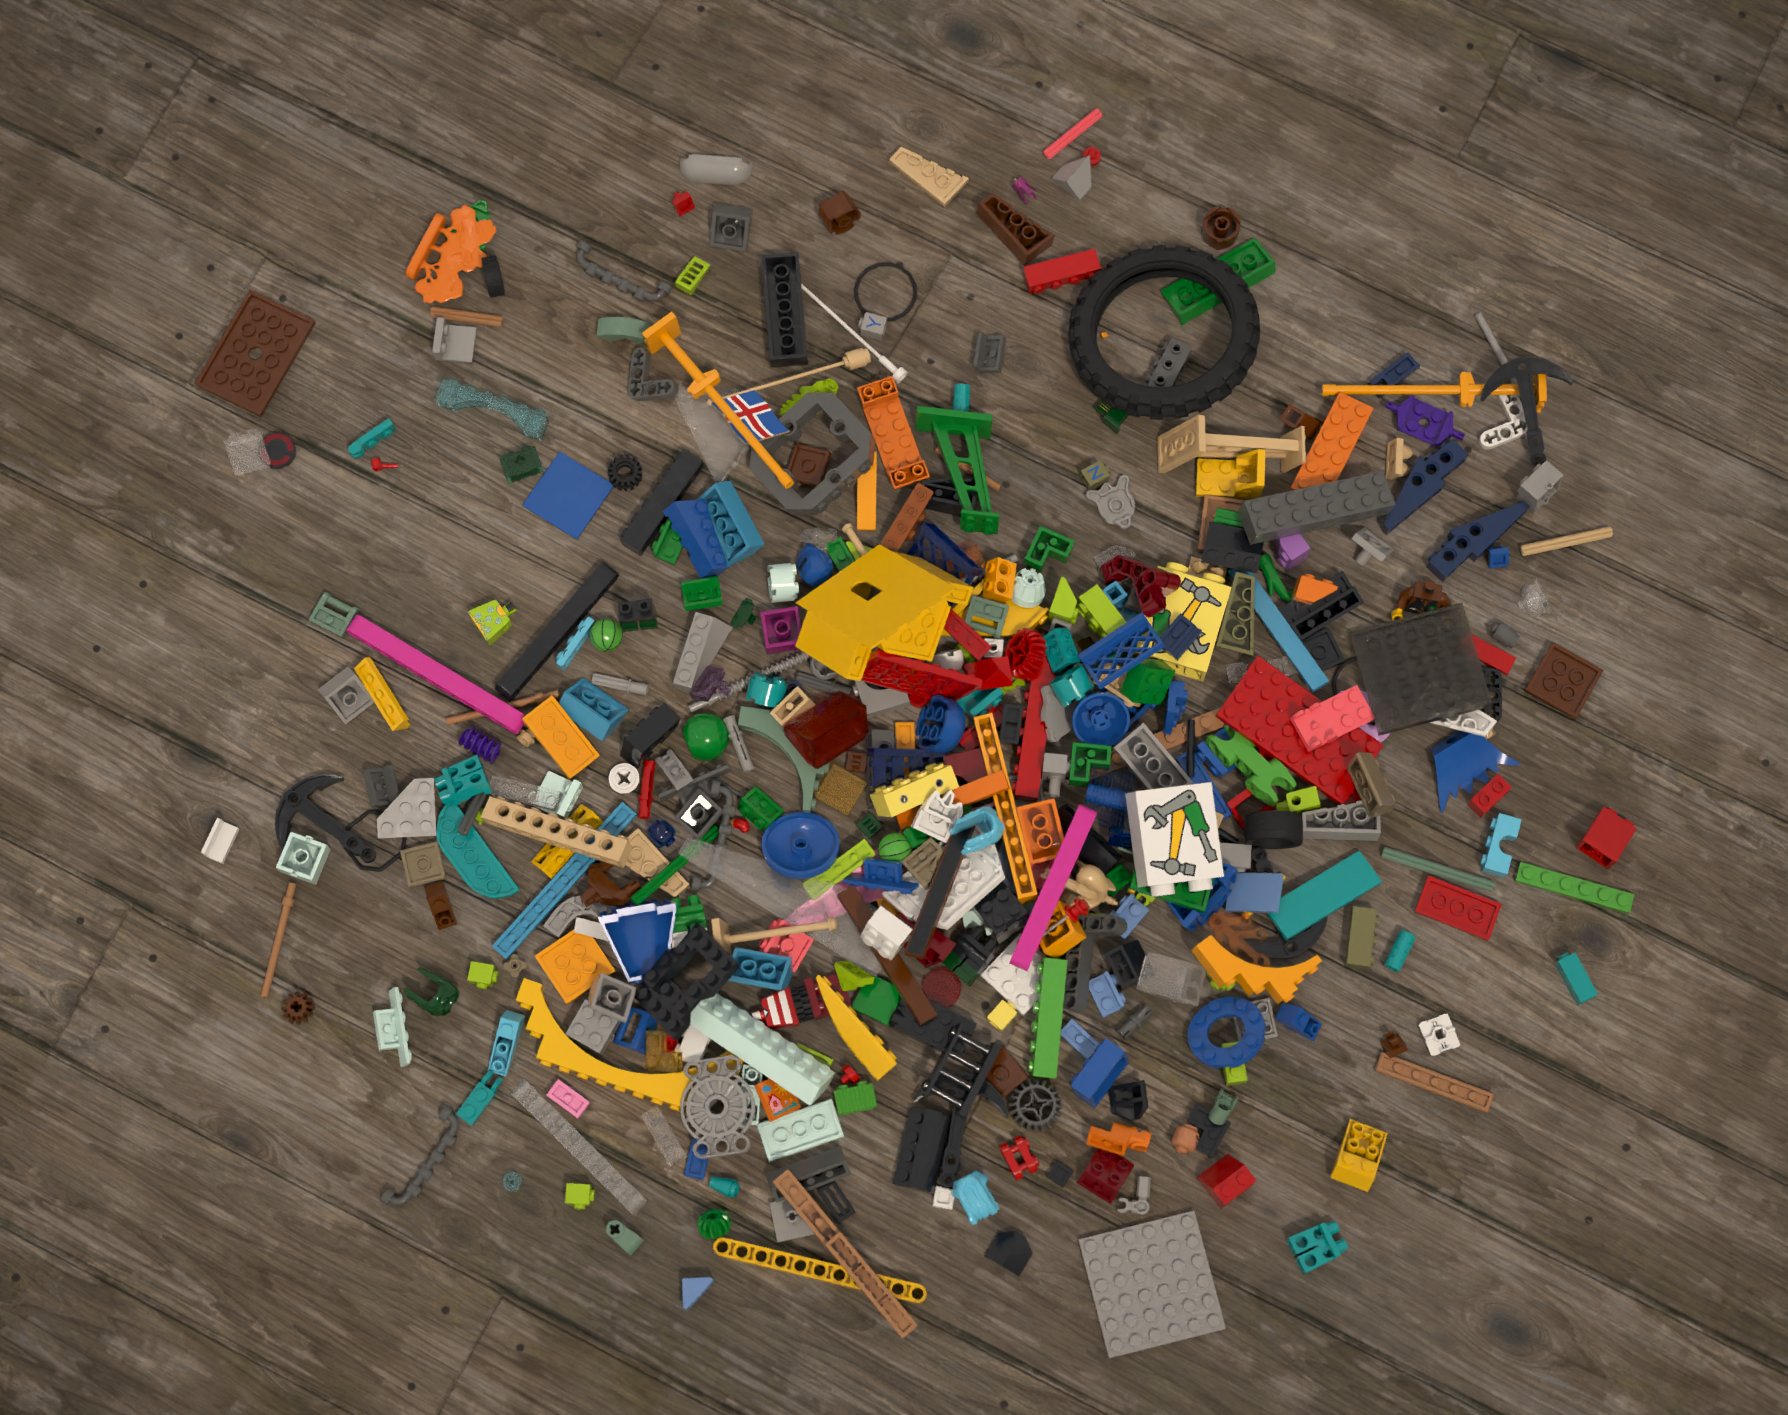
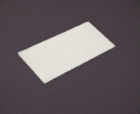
(590, 928)

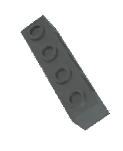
(877, 739)

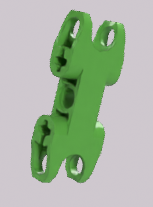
(1259, 771)

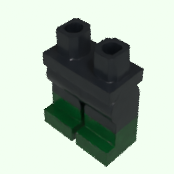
(638, 610)
(970, 957)

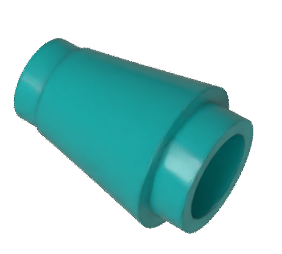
(725, 1186)

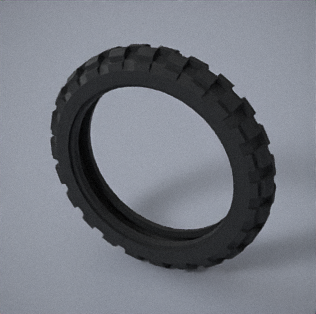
(1179, 399)

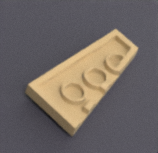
(933, 179)
(648, 862)

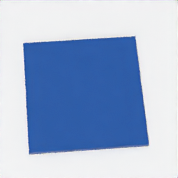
(568, 495)

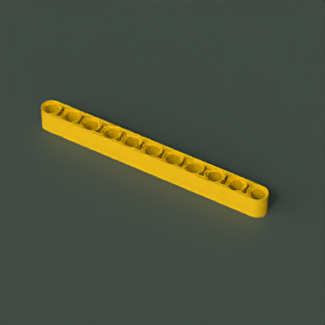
(811, 1264)

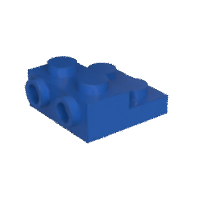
(1175, 704)

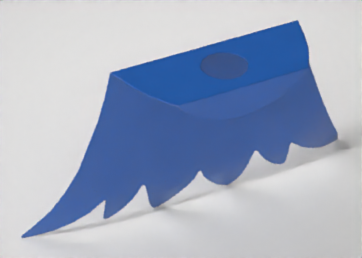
(1462, 759)

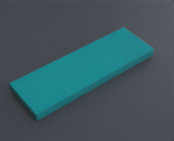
(1324, 895)

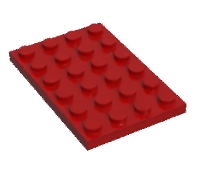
(917, 677)

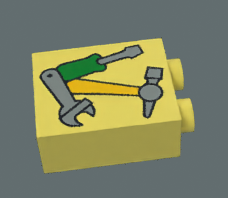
(1204, 605)

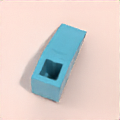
(506, 1042)

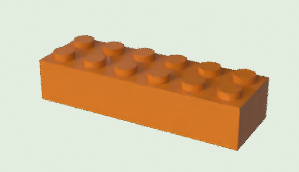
(1334, 442)

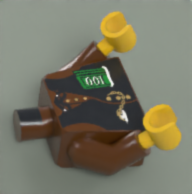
(1421, 598)

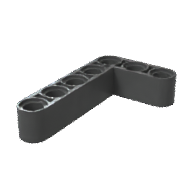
(1082, 954)

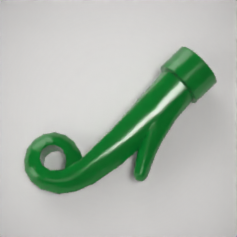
(1273, 578)

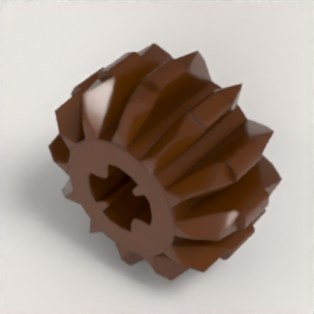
(303, 1001)

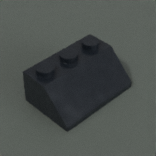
(1230, 548)

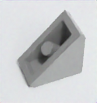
(1075, 177)

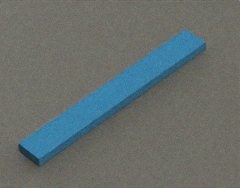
(1285, 637)

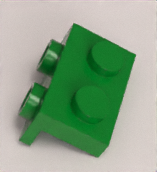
(701, 593)

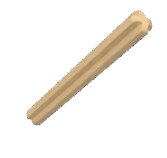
(1565, 541)

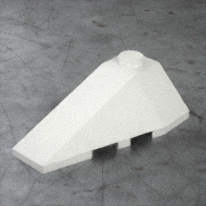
(1472, 722)

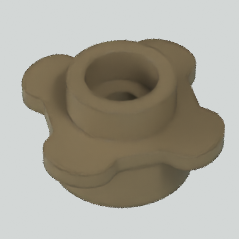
(518, 969)

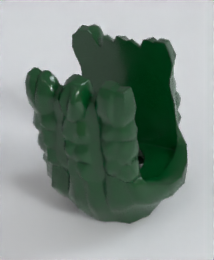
(443, 1000)

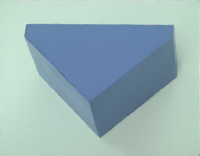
(693, 1289)

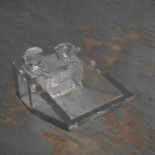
(1173, 979)

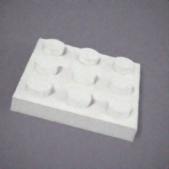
(1012, 982)

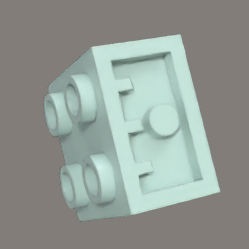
(570, 792)

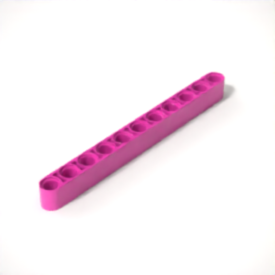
(436, 674)

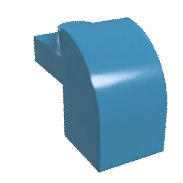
(1118, 598)

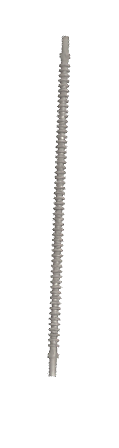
(792, 661)

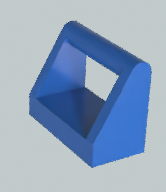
(639, 1040)

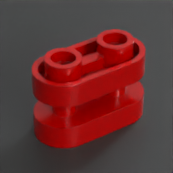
(1029, 1162)

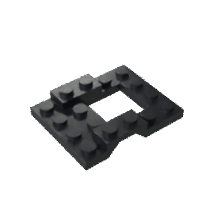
(665, 999)

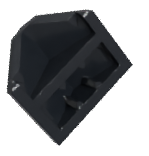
(1129, 1100)
(1010, 1251)

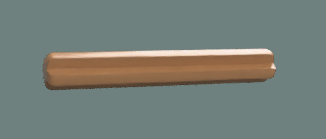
(466, 316)

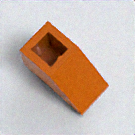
(1310, 590)

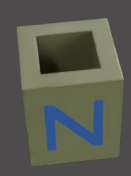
(1095, 475)

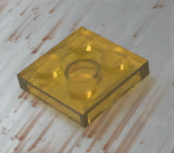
(840, 790)

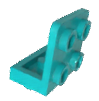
(980, 701)

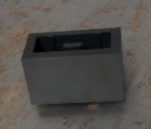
(1125, 963)

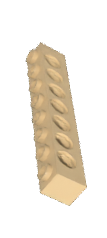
(616, 855)

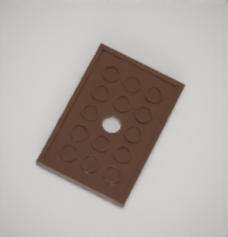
(255, 325)

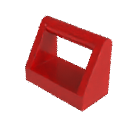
(1238, 801)

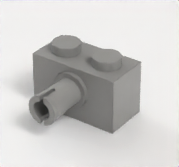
(1055, 770)

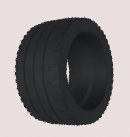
(1273, 829)

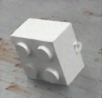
(886, 933)

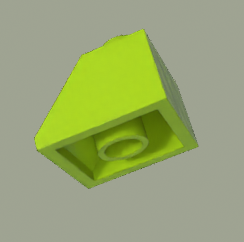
(1064, 604)

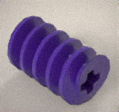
(480, 744)

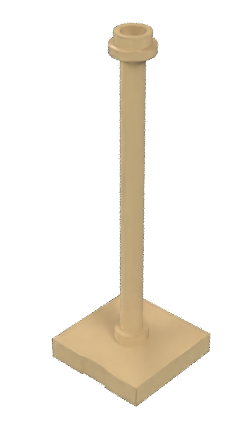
(722, 935)

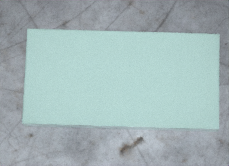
(800, 1130)

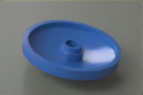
(800, 845)

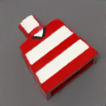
(778, 1010)

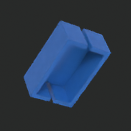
(1099, 1073)

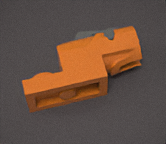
(1119, 1138)

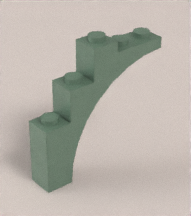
(764, 724)

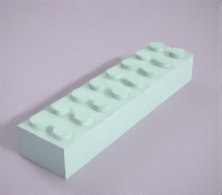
(761, 1048)

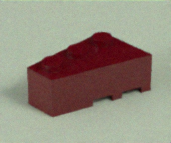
(939, 946)

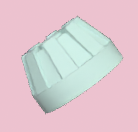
(1028, 588)

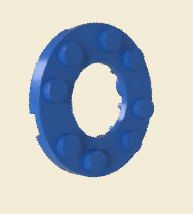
(1240, 1052)

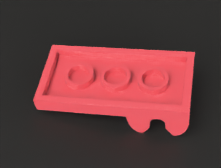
(1332, 718)

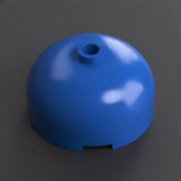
(950, 724)

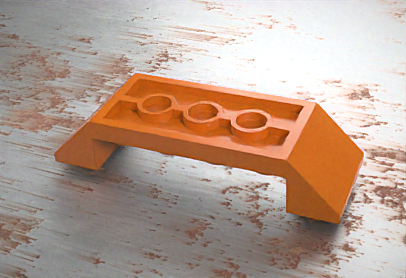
(892, 433)

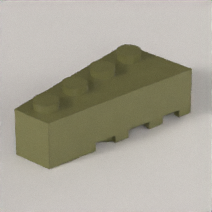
(1238, 620)

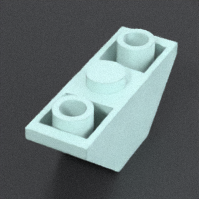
(752, 1077)

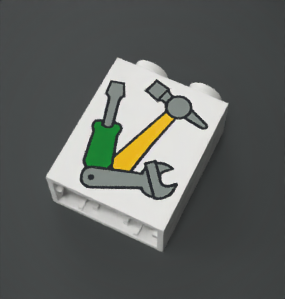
(1174, 837)

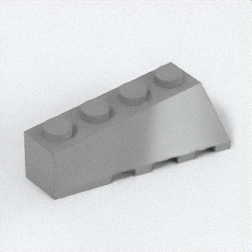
(702, 644)
(1341, 823)

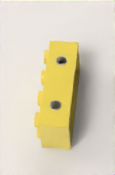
(913, 790)

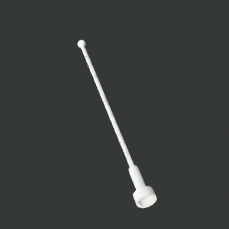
(898, 374)

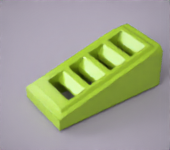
(689, 289)

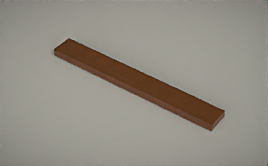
(895, 969)

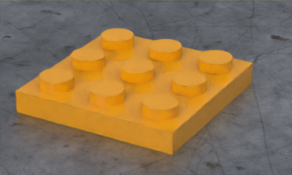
(574, 964)

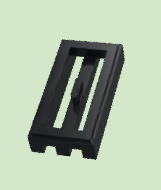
(845, 1215)

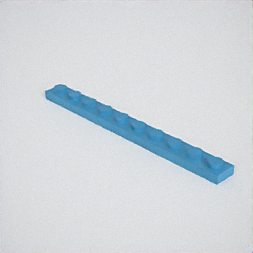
(558, 887)

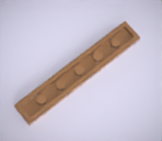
(1434, 1082)

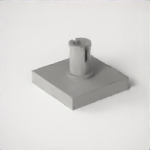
(1371, 546)
(787, 1222)

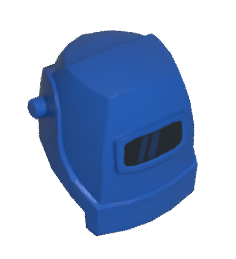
(814, 565)

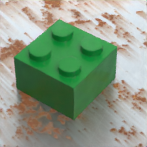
(1148, 682)

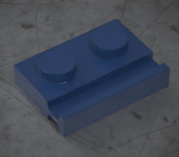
(1179, 636)

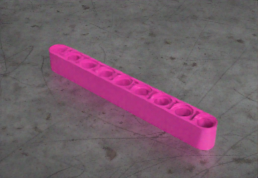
(1053, 887)

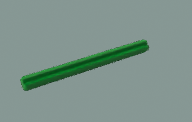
(669, 870)

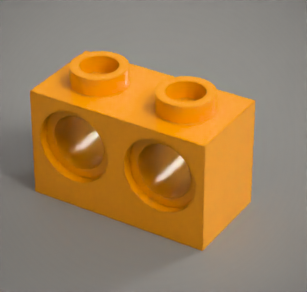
(999, 580)

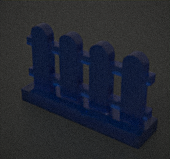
(897, 763)

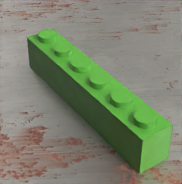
(1048, 1018)

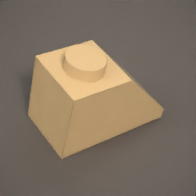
(792, 706)

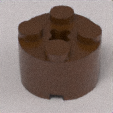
(838, 213)
(1221, 227)

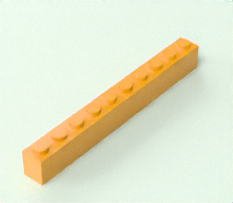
(1006, 811)

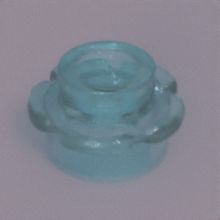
(512, 1176)

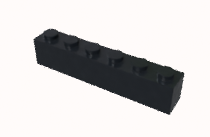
(671, 489)

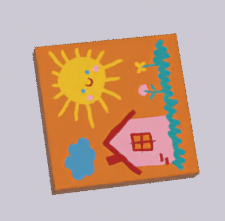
(776, 1099)

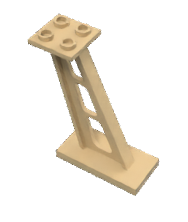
(1191, 441)

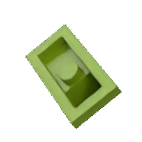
(852, 976)

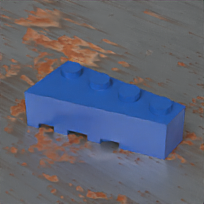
(698, 536)

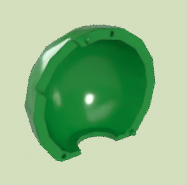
(706, 736)

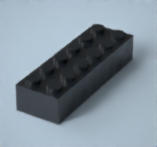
(784, 310)

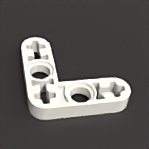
(1514, 420)

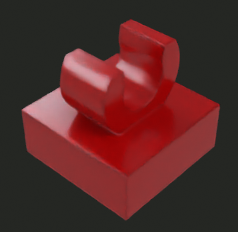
(682, 203)

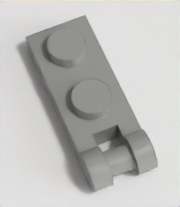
(674, 770)

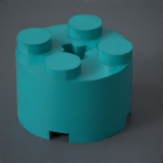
(1072, 685)
(766, 690)

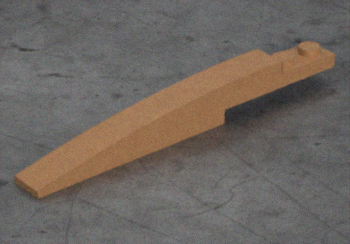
(845, 1254)

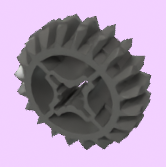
(1026, 1108)

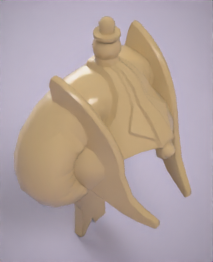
(1090, 885)

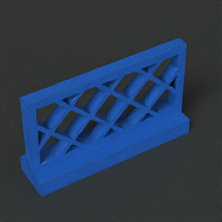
(1115, 643)

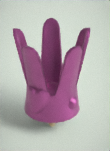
(1022, 185)

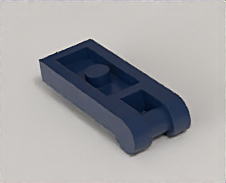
(1396, 372)

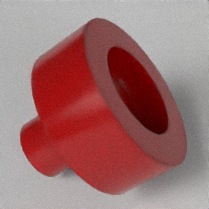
(849, 1074)

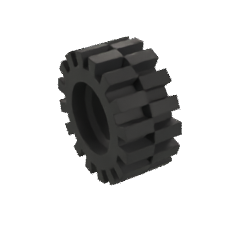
(630, 482)
(802, 1003)

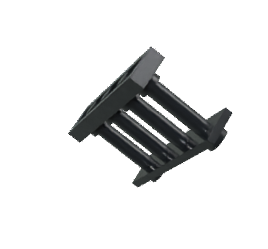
(971, 1086)

